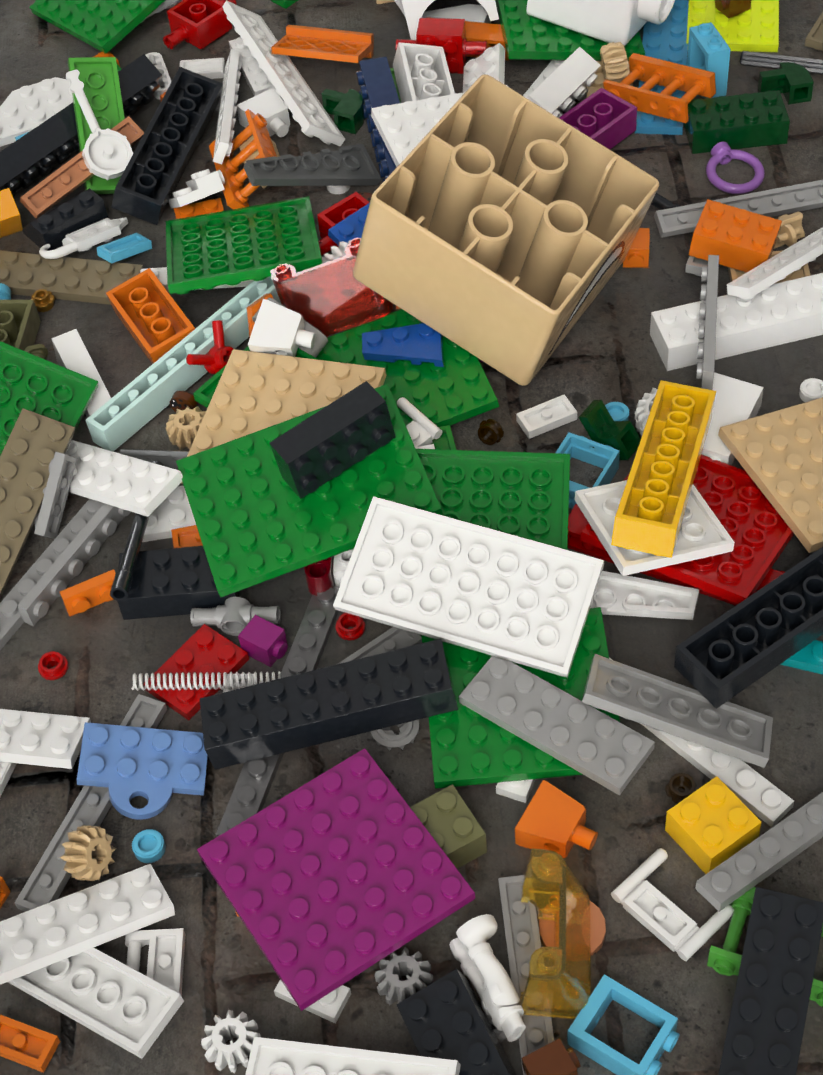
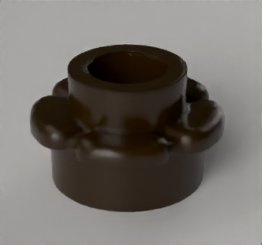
(490, 432)
(678, 781)

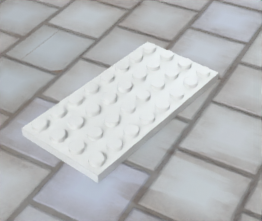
(470, 586)

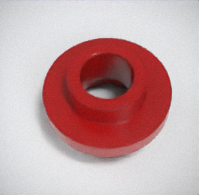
(348, 620)
(50, 660)

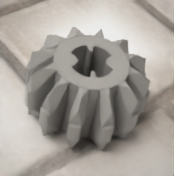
(403, 965)

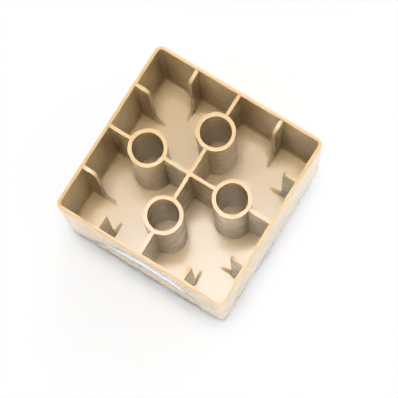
(502, 228)

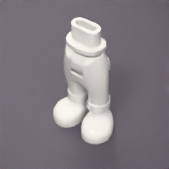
(488, 975)

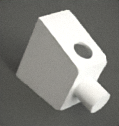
(271, 107)
(279, 331)

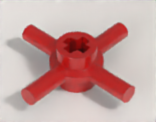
(217, 355)

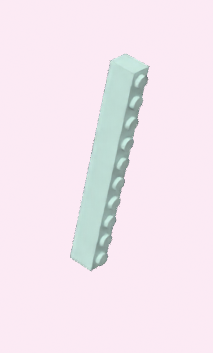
(156, 385)

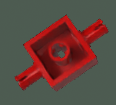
(197, 22)
(449, 35)
(334, 215)

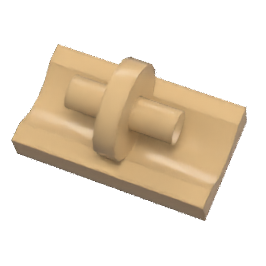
(790, 229)

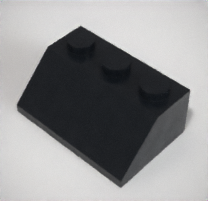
(65, 219)

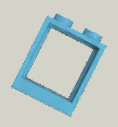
(710, 53)
(600, 456)
(607, 990)

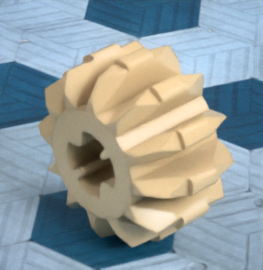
(614, 61)
(184, 426)
(88, 853)

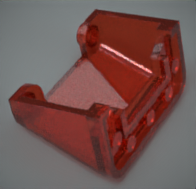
(330, 294)

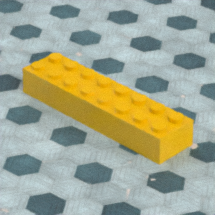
(664, 469)

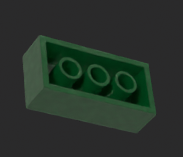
(738, 120)

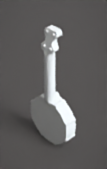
(105, 150)

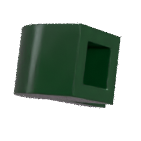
(791, 80)
(346, 109)
(606, 431)

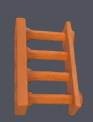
(666, 74)
(234, 193)

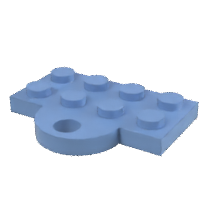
(142, 764)

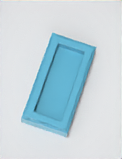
(124, 248)

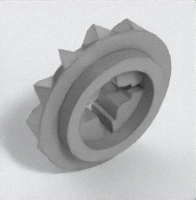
(406, 735)

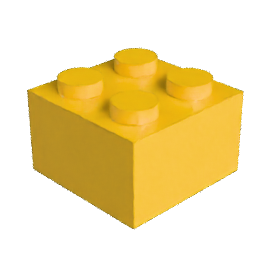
(712, 825)

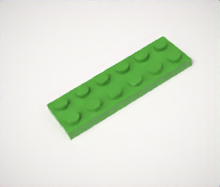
(105, 99)

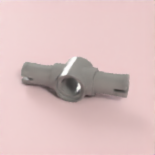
(233, 615)

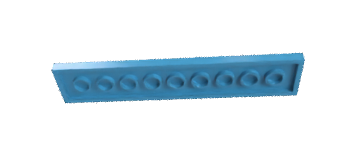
(668, 44)

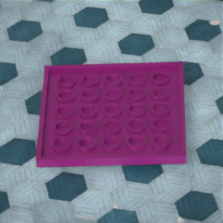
(335, 877)

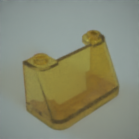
(558, 974)

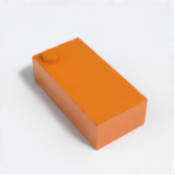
(150, 314)

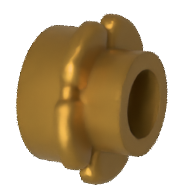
(43, 300)

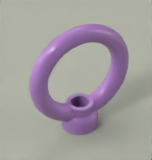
(723, 154)

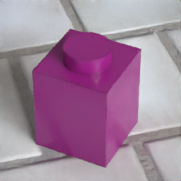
(263, 641)

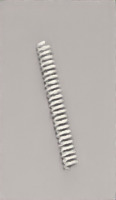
(200, 681)

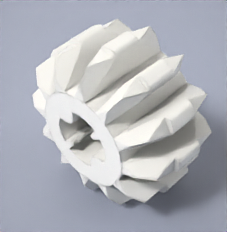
(226, 1030)

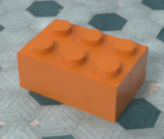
(734, 234)

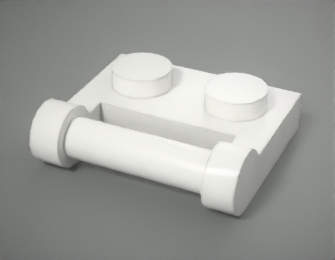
(164, 955)

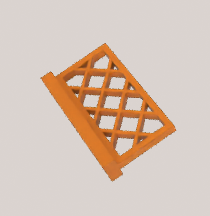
(325, 44)

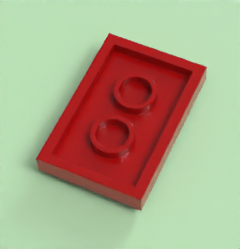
(200, 653)

